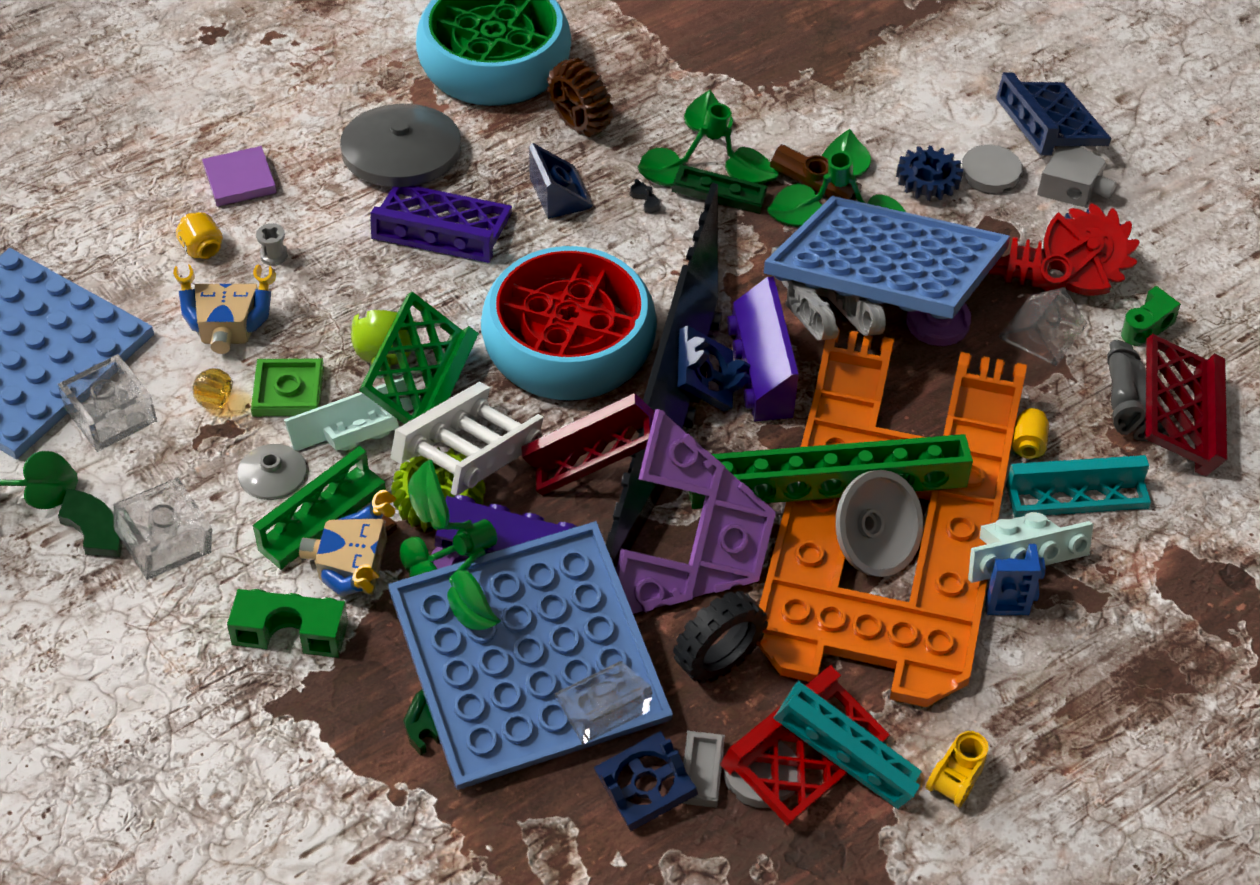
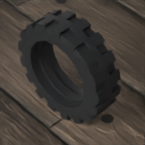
(695, 646)

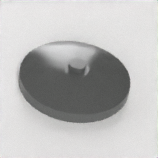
(400, 145)

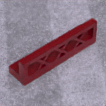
(590, 437)

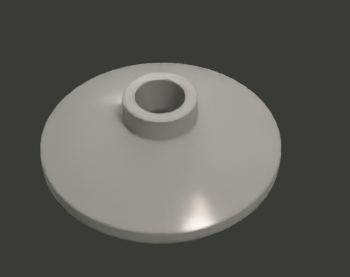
(272, 471)

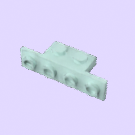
(345, 421)
(1011, 538)

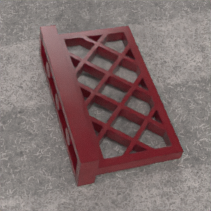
(1207, 408)

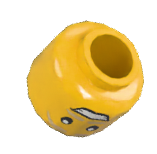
(199, 235)

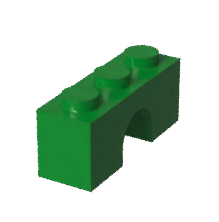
(261, 614)

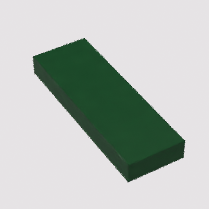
(731, 190)

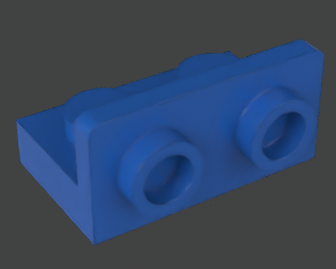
(1015, 584)

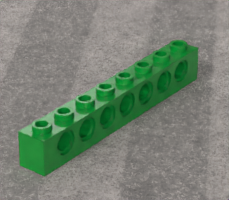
(829, 469)

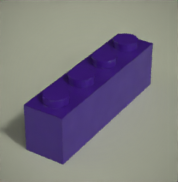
(510, 527)

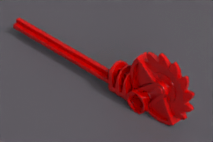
(1086, 249)

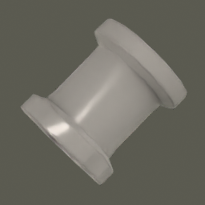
(271, 241)

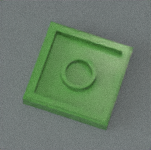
(287, 386)

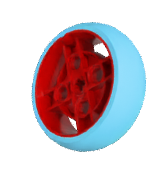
(569, 323)

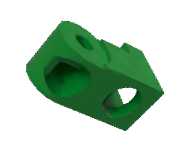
(1151, 318)

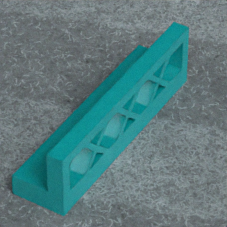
(1075, 479)
(868, 766)

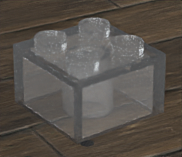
(107, 402)
(162, 528)

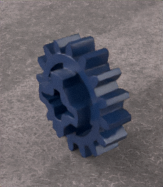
(929, 173)

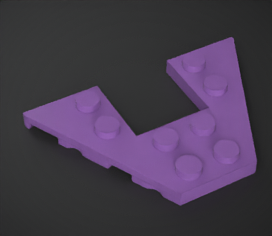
(729, 535)

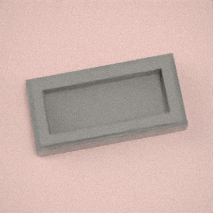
(703, 766)

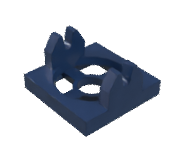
(695, 352)
(636, 814)

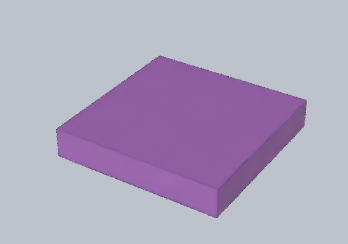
(239, 176)

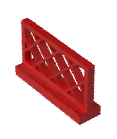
(769, 733)

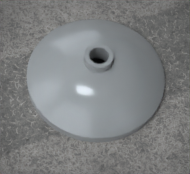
(891, 520)

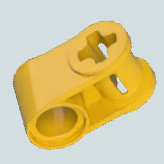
(956, 773)

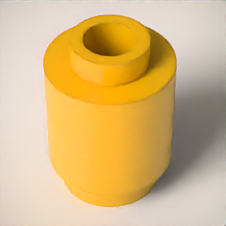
(1031, 433)

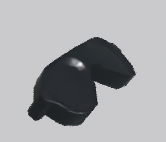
(640, 191)

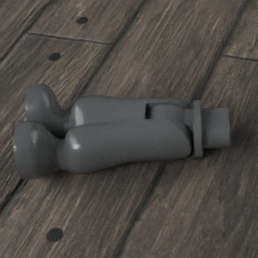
(1128, 390)

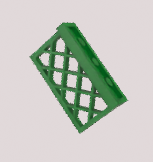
(444, 374)

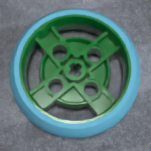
(494, 48)

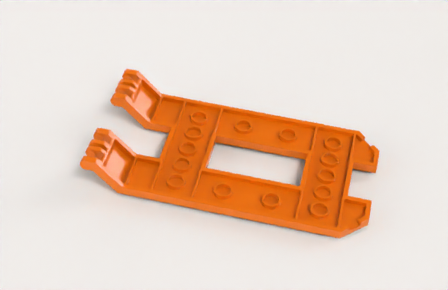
(936, 631)

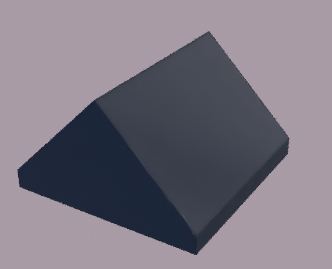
(556, 183)

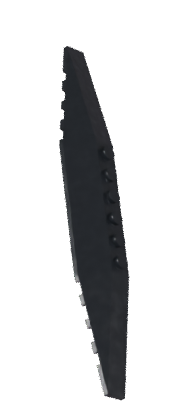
(692, 305)

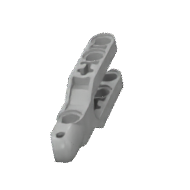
(819, 318)

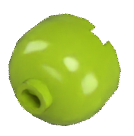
(370, 332)

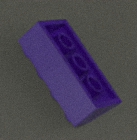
(766, 346)

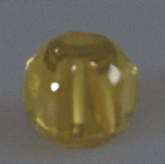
(212, 388)

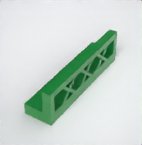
(343, 497)

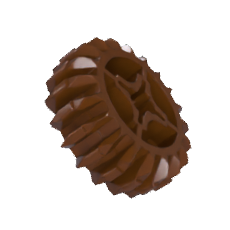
(580, 97)

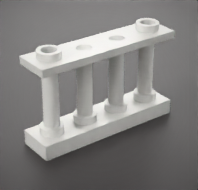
(460, 414)

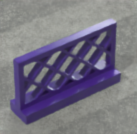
(439, 233)

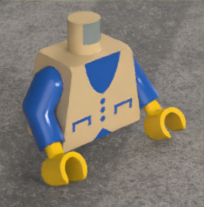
(225, 311)
(352, 548)

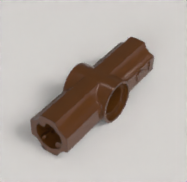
(809, 171)

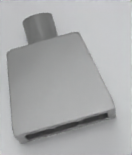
(1075, 176)

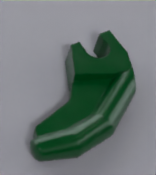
(419, 723)

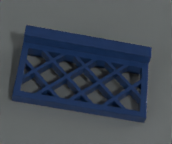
(1045, 114)

